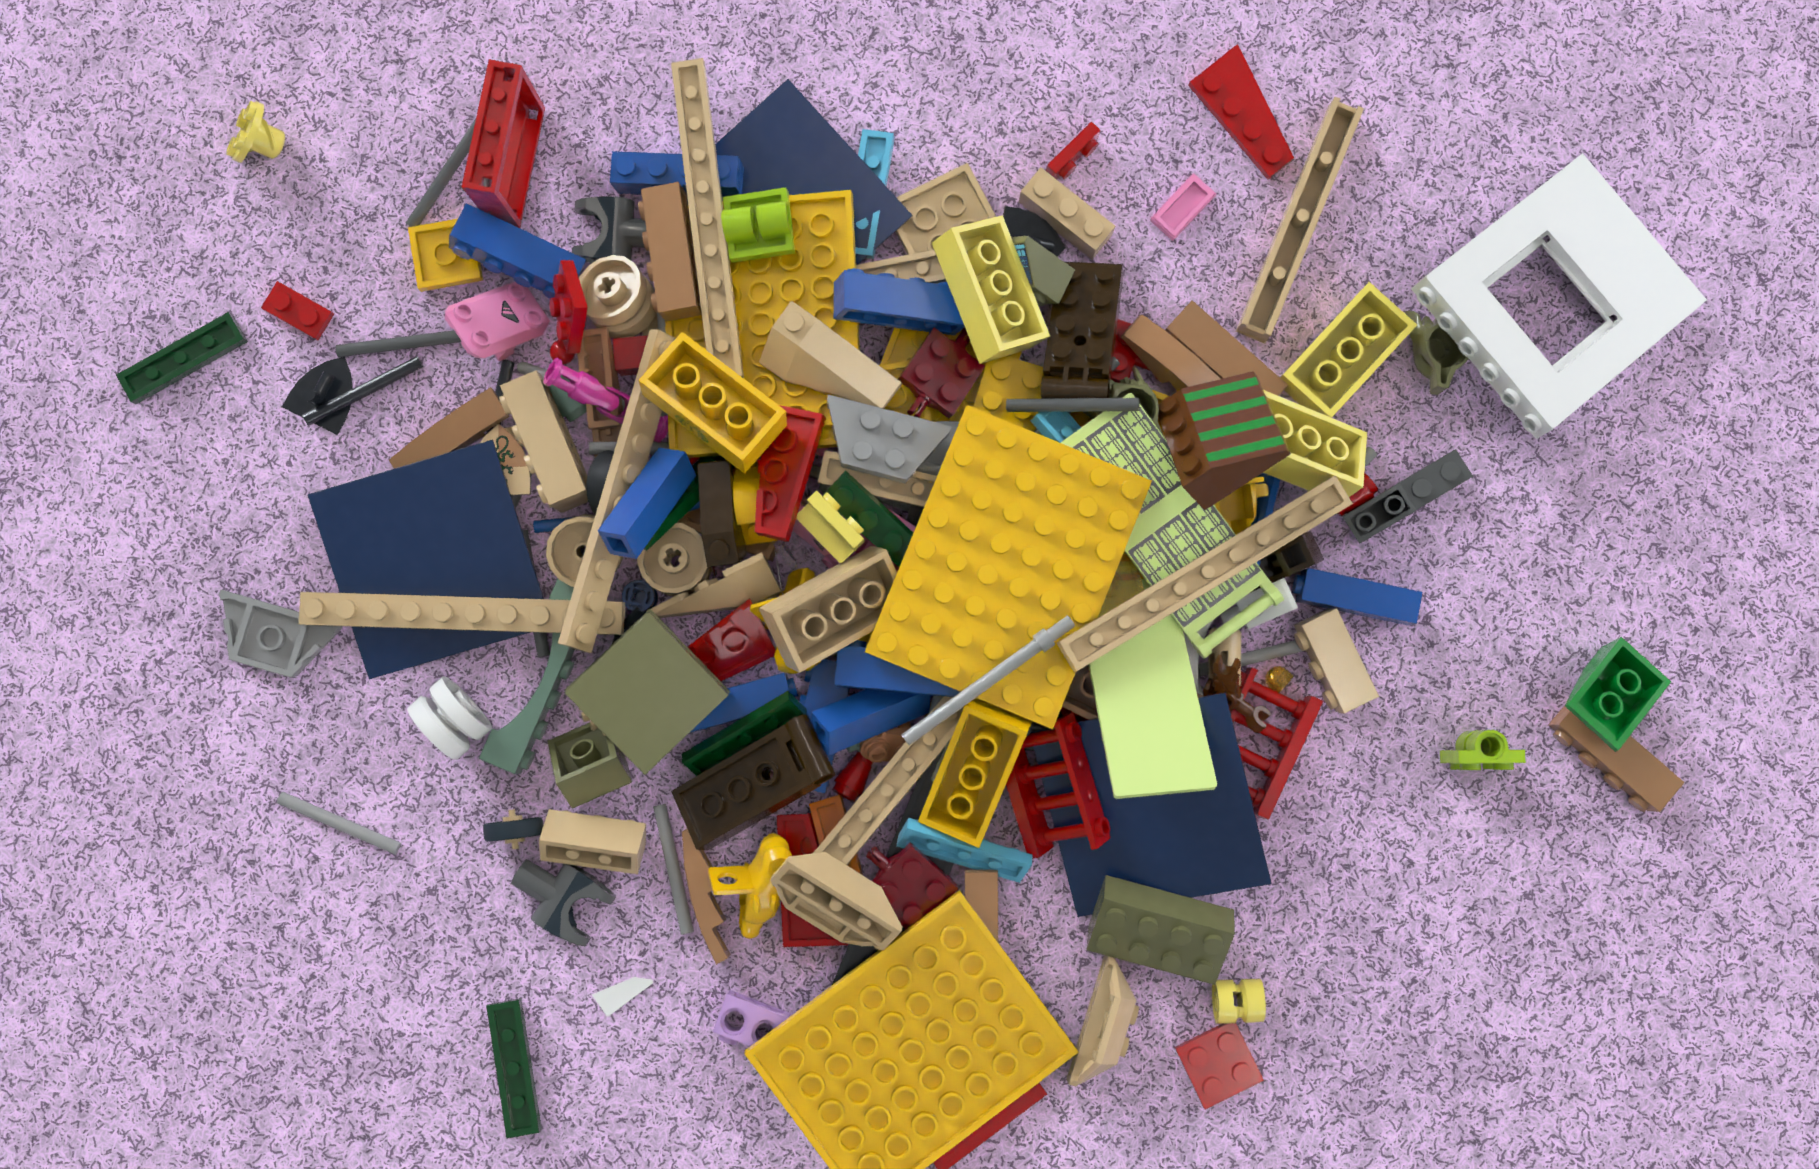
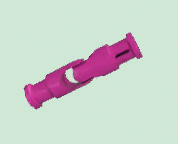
(588, 390)

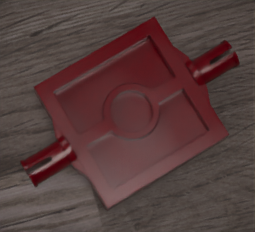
(940, 373)
(911, 883)

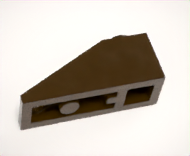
(719, 530)
(1291, 558)

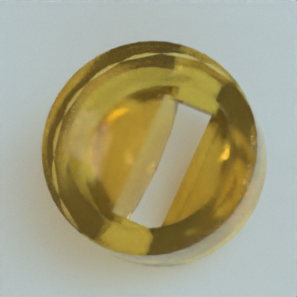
(1278, 678)

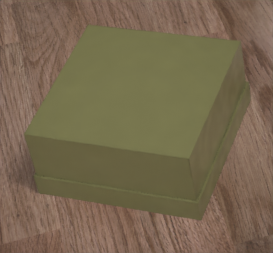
(647, 691)

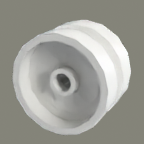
(449, 718)

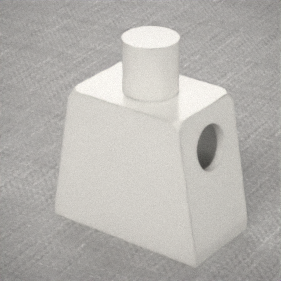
(1270, 613)

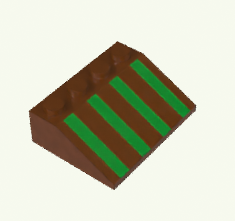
(1221, 436)

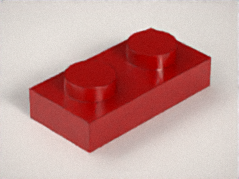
(1082, 144)
(297, 310)

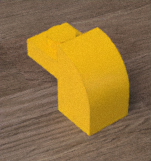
(744, 501)

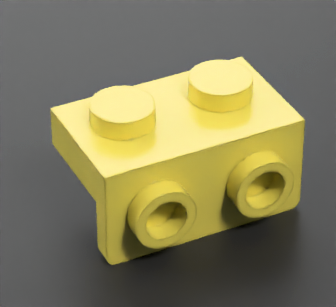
(829, 528)

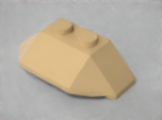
(836, 900)
(1105, 1024)

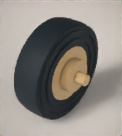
(513, 829)

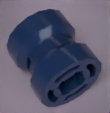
(643, 600)

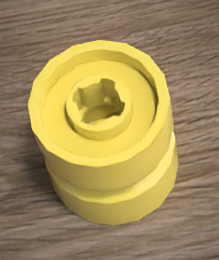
(1250, 1001)

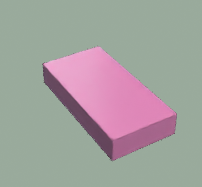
(1183, 207)

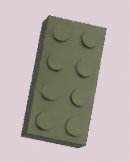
(1160, 930)

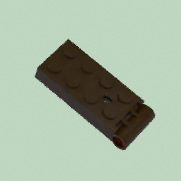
(1083, 333)
(740, 787)

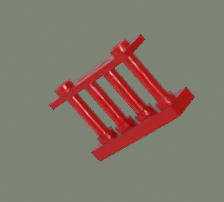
(1290, 741)
(1030, 806)

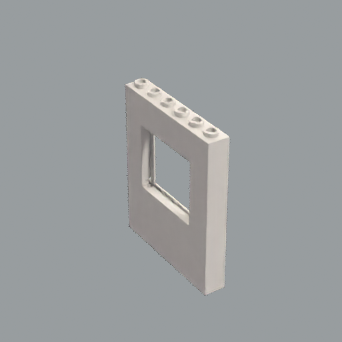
(1605, 257)

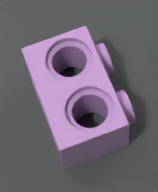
(754, 1014)

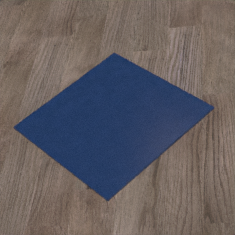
(796, 148)
(426, 533)
(1167, 841)

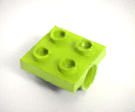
(758, 225)
(1482, 747)

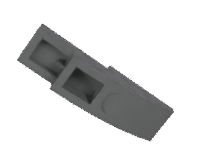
(1407, 496)

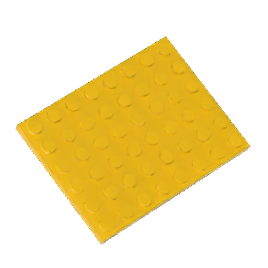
(766, 287)
(999, 553)
(912, 1046)

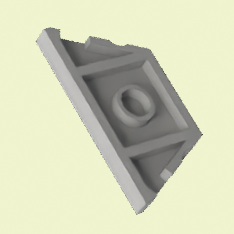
(882, 439)
(270, 635)

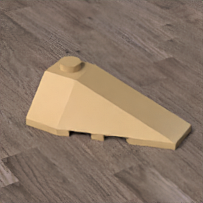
(816, 357)
(742, 581)

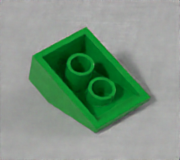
(1616, 692)

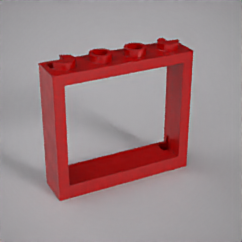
(503, 142)

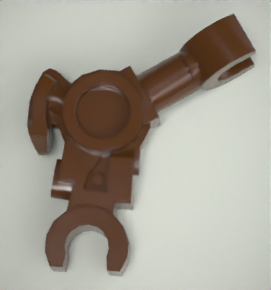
(1227, 680)

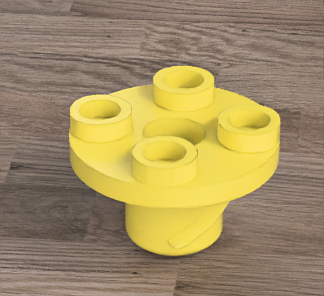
(255, 135)

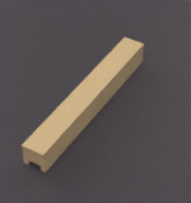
(1299, 221)

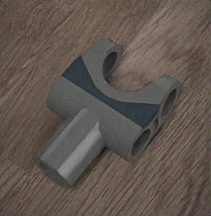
(618, 231)
(558, 895)

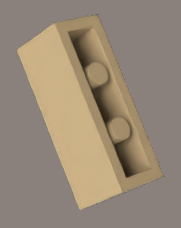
(1066, 213)
(1335, 661)
(592, 841)

